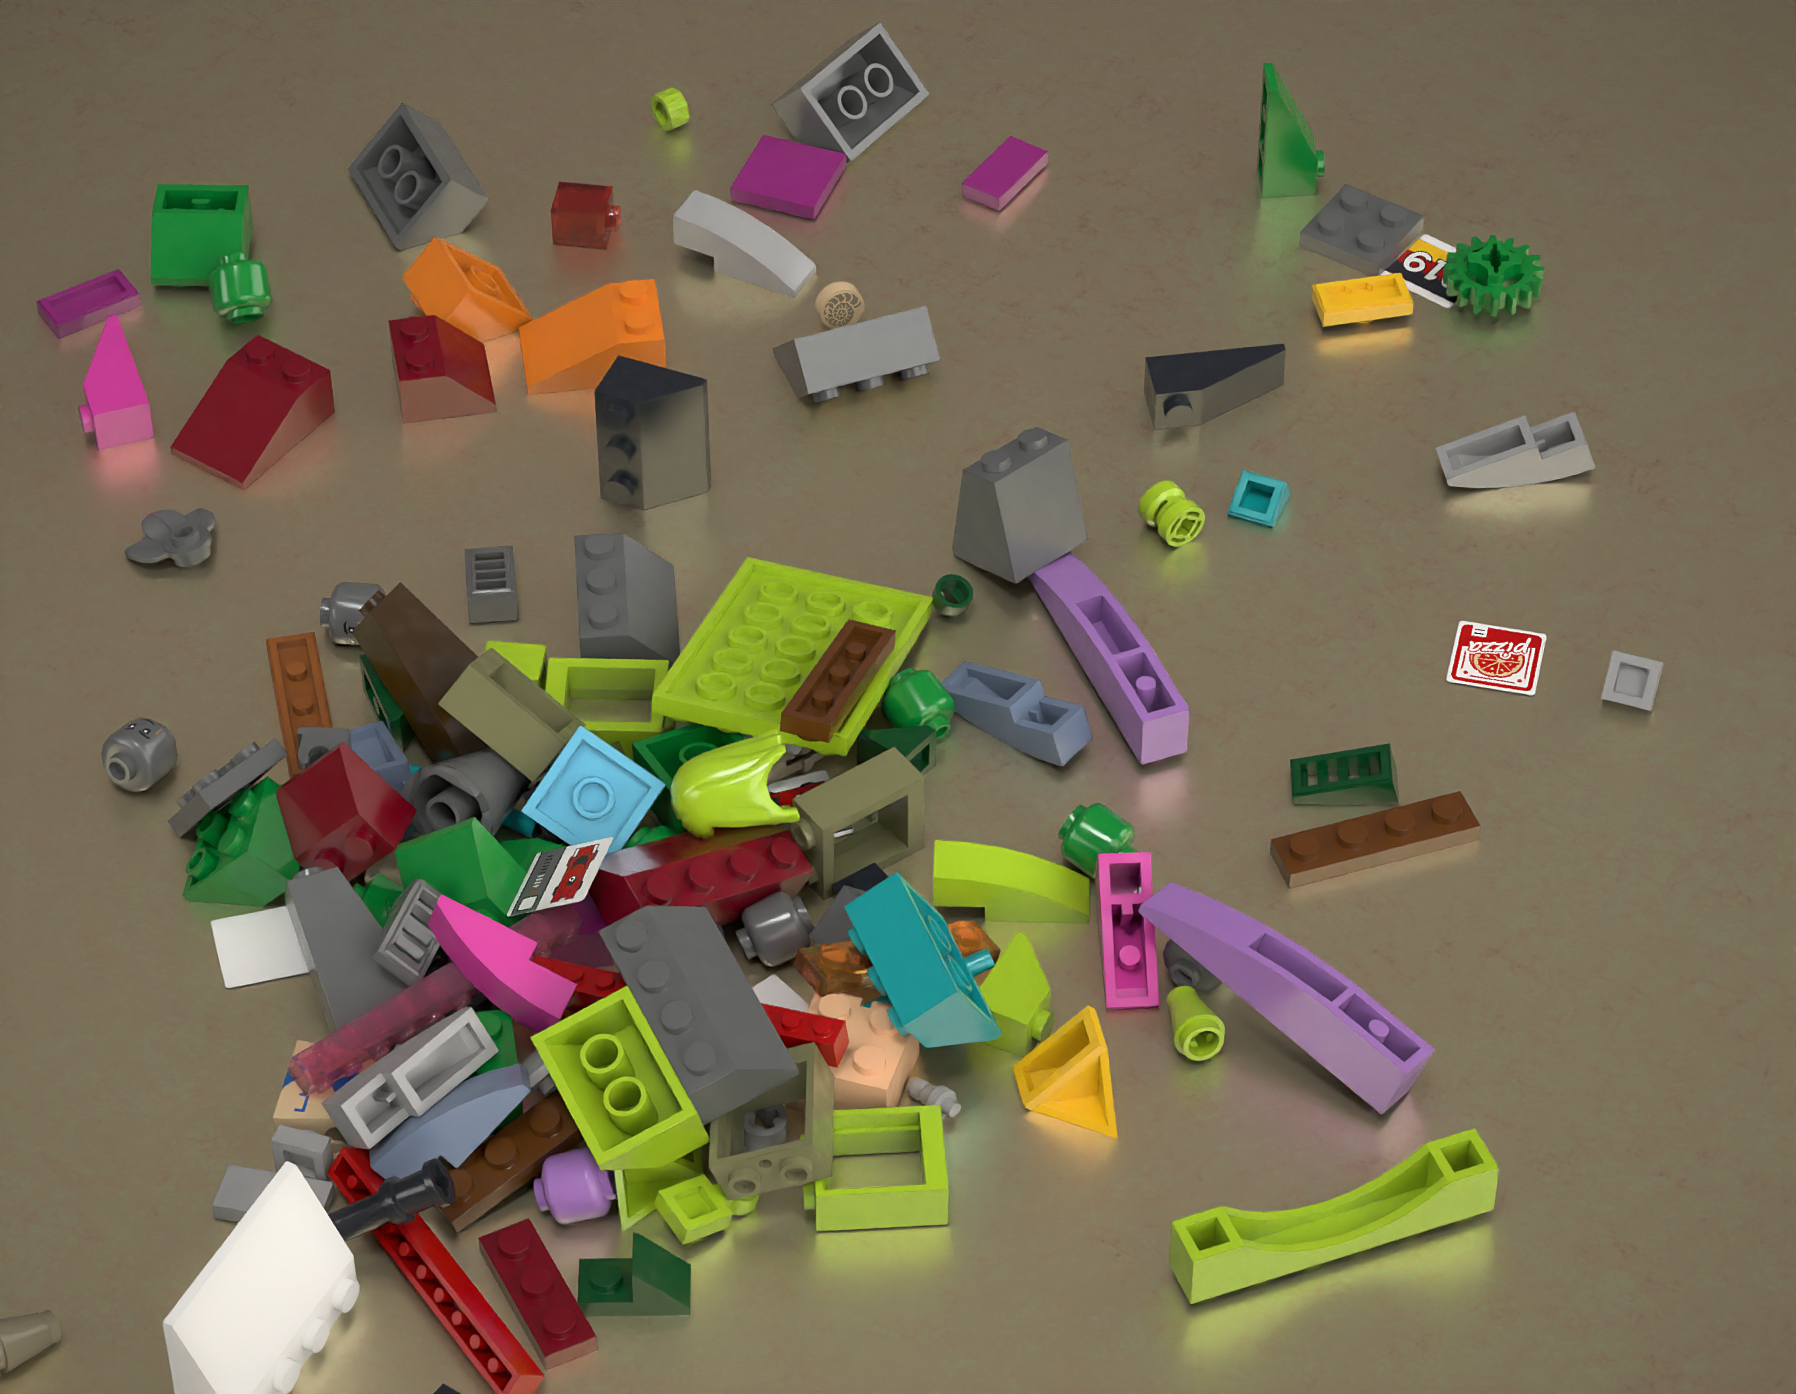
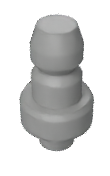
(932, 1095)

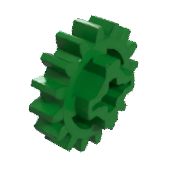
(1493, 275)

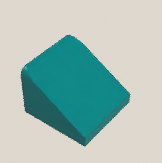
(1259, 499)

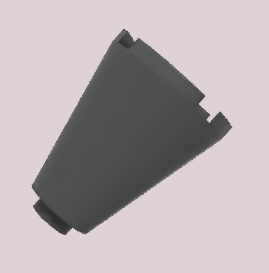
(464, 788)

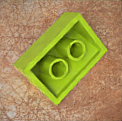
(620, 1086)

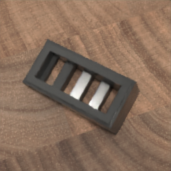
(491, 584)
(409, 931)

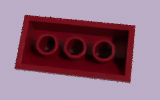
(714, 872)

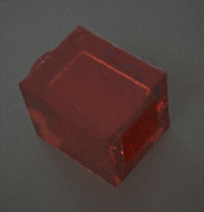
(584, 215)

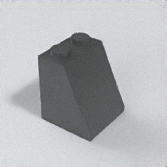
(1019, 507)

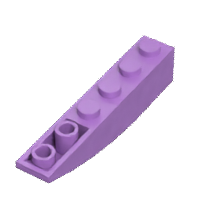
(1115, 659)
(1296, 993)

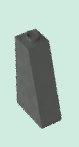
(338, 946)

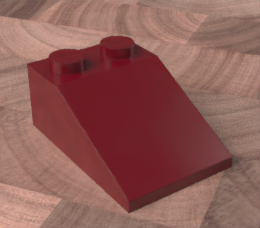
(255, 412)

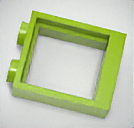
(610, 680)
(888, 1206)

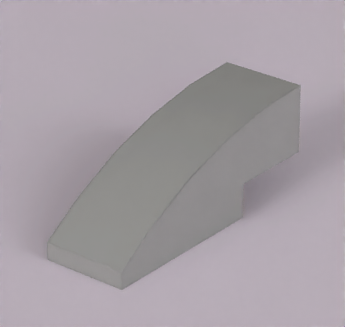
(741, 245)
(1517, 454)
(410, 1079)

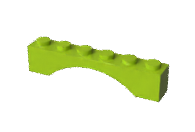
(1427, 1190)

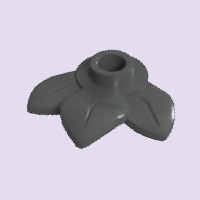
(175, 537)

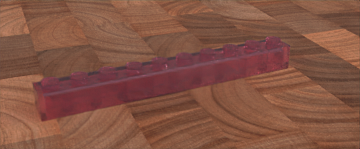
(414, 1008)

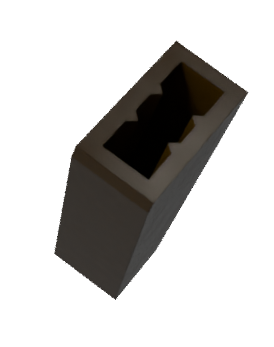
(418, 666)

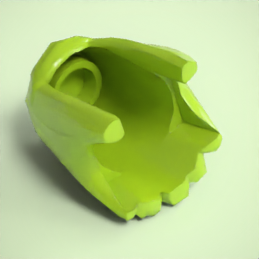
(730, 787)

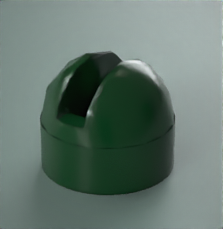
(957, 595)

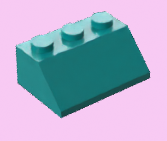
(919, 967)

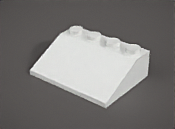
(263, 1297)

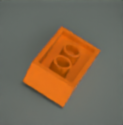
(583, 338)

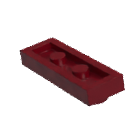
(538, 1294)

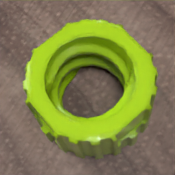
(669, 109)

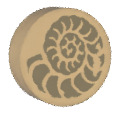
(839, 305)

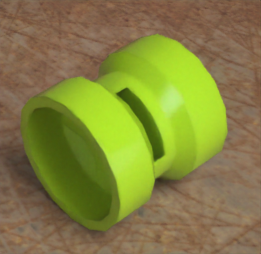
(1174, 516)

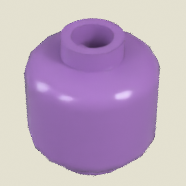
(574, 1187)

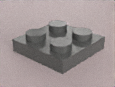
(1361, 230)
(223, 784)

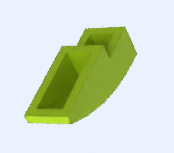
(1008, 884)

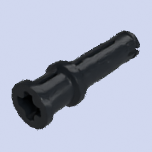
(397, 1201)

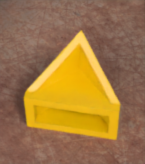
(1071, 1076)

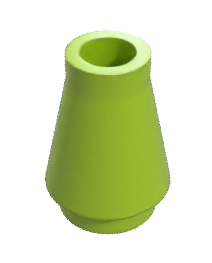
(1194, 1025)

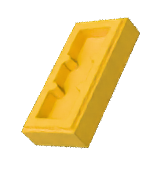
(1362, 299)

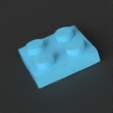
(593, 793)

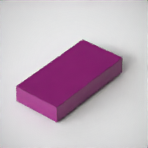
(1004, 173)
(88, 303)

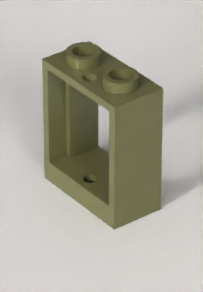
(511, 714)
(880, 784)
(787, 1163)

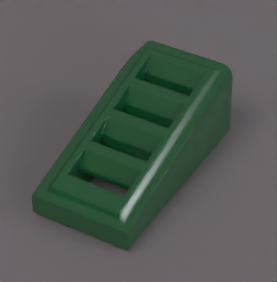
(1374, 786)

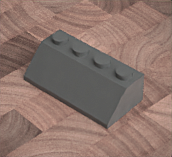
(699, 1006)

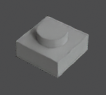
(1632, 680)
(305, 1149)

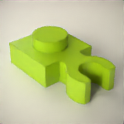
(699, 1208)

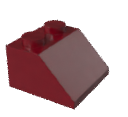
(439, 370)
(342, 813)

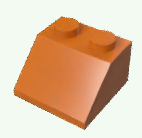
(465, 292)

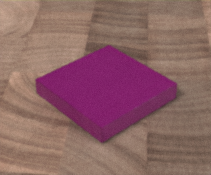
(788, 177)

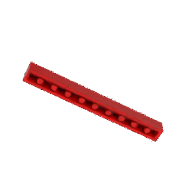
(792, 1025)
(443, 1285)

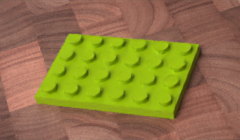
(769, 638)

